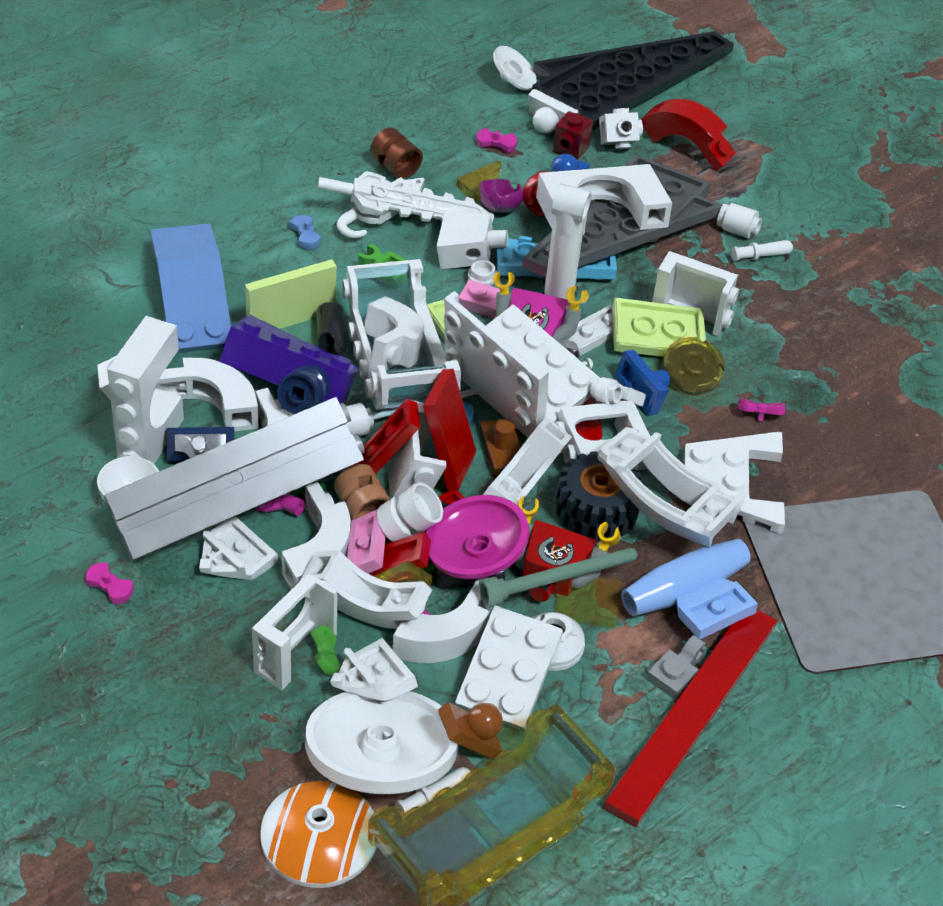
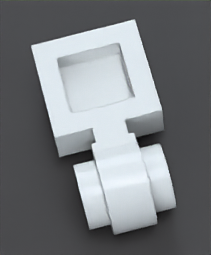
(609, 390)

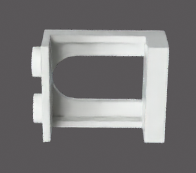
(625, 414)
(273, 647)

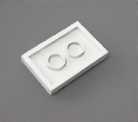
(510, 665)

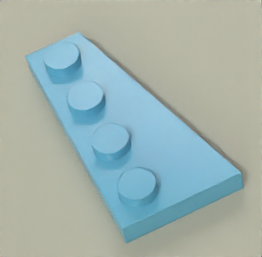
(511, 260)

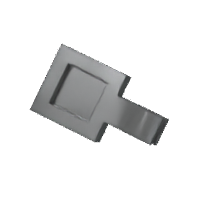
(676, 671)

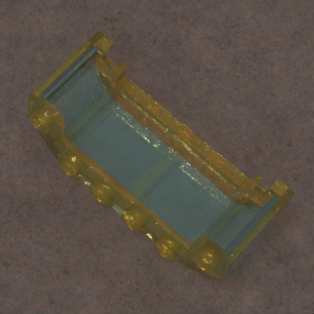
(496, 813)

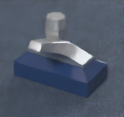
(192, 441)

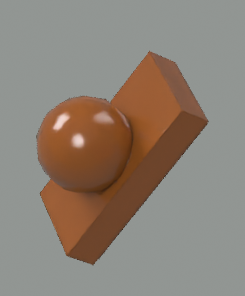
(475, 728)

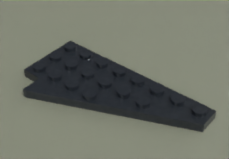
(628, 74)

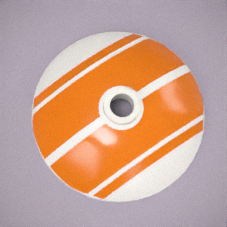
(315, 851)

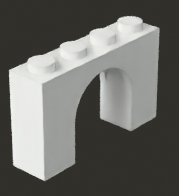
(630, 186)
(138, 408)

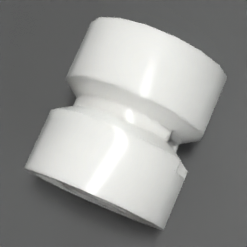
(410, 513)

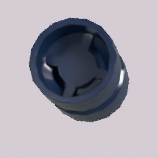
(304, 388)

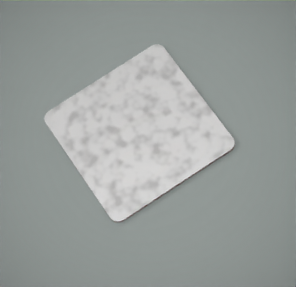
(857, 579)

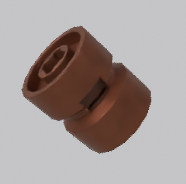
(396, 153)

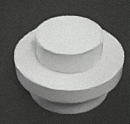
(482, 271)

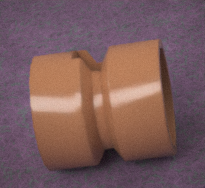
(360, 490)

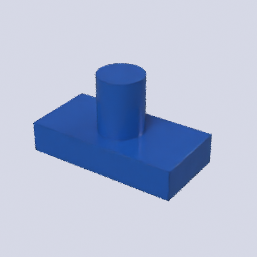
(636, 374)

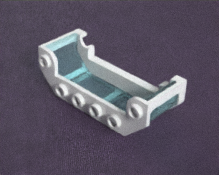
(403, 284)

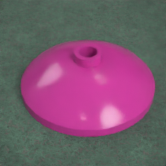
(478, 537)

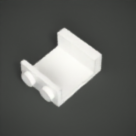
(408, 466)

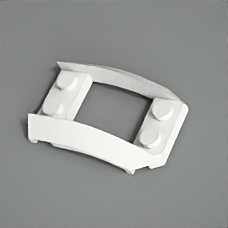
(709, 506)

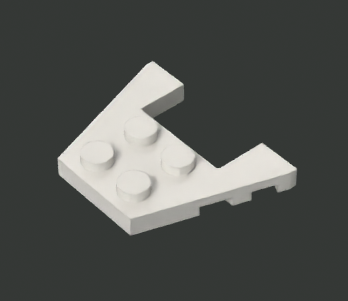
(728, 465)

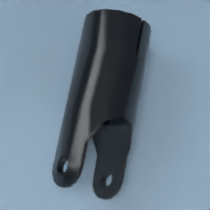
(331, 328)

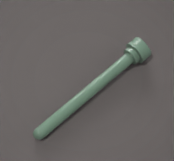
(495, 590)

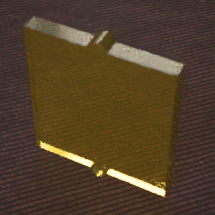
(593, 604)

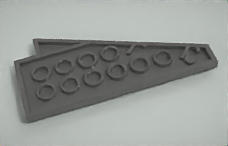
(613, 228)

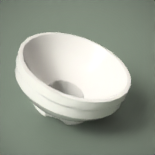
(123, 472)
(571, 643)

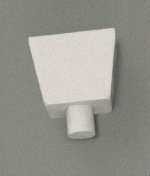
(467, 238)

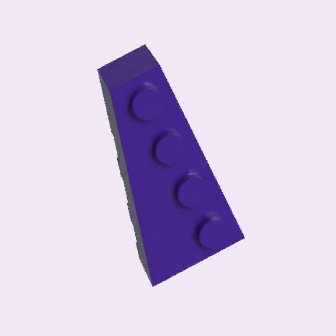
(273, 354)

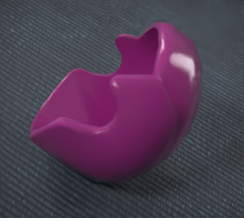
(500, 196)

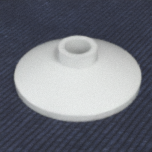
(514, 68)

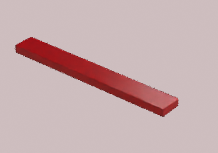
(688, 718)

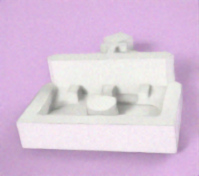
(235, 552)
(374, 673)

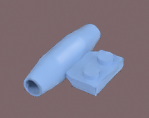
(697, 587)

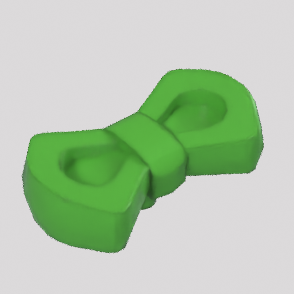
(326, 655)

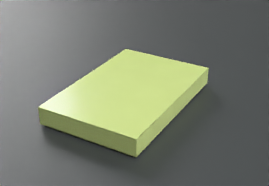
(292, 295)
(653, 326)

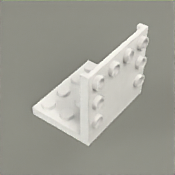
(515, 365)

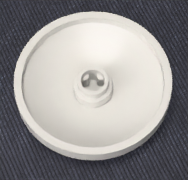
(379, 743)

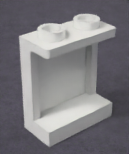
(697, 285)

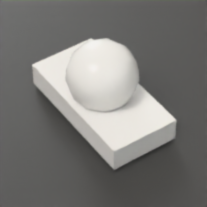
(546, 111)

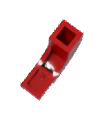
(693, 122)

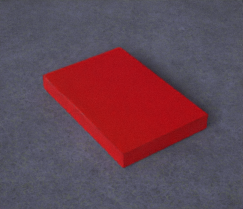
(450, 428)

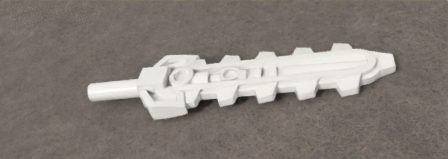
(376, 196)

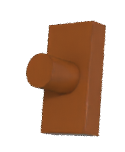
(499, 442)

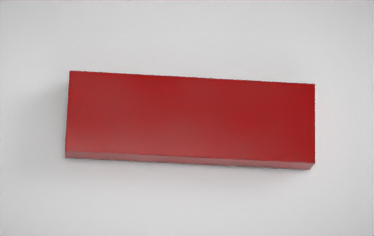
(391, 435)

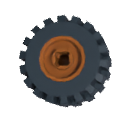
(591, 497)

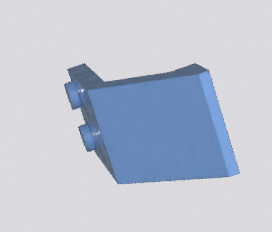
(192, 285)

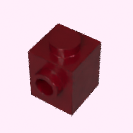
(572, 135)

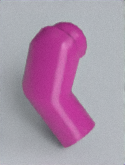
(286, 502)

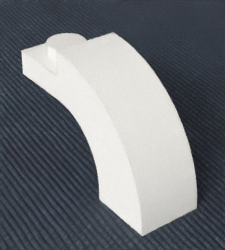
(444, 635)

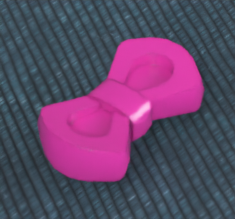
(505, 142)
(761, 408)
(118, 590)

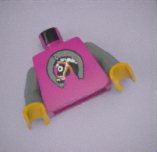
(549, 312)

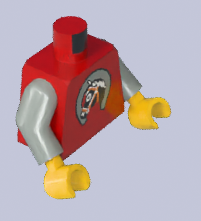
(555, 547)

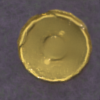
(693, 366)

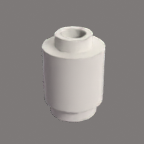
(739, 220)

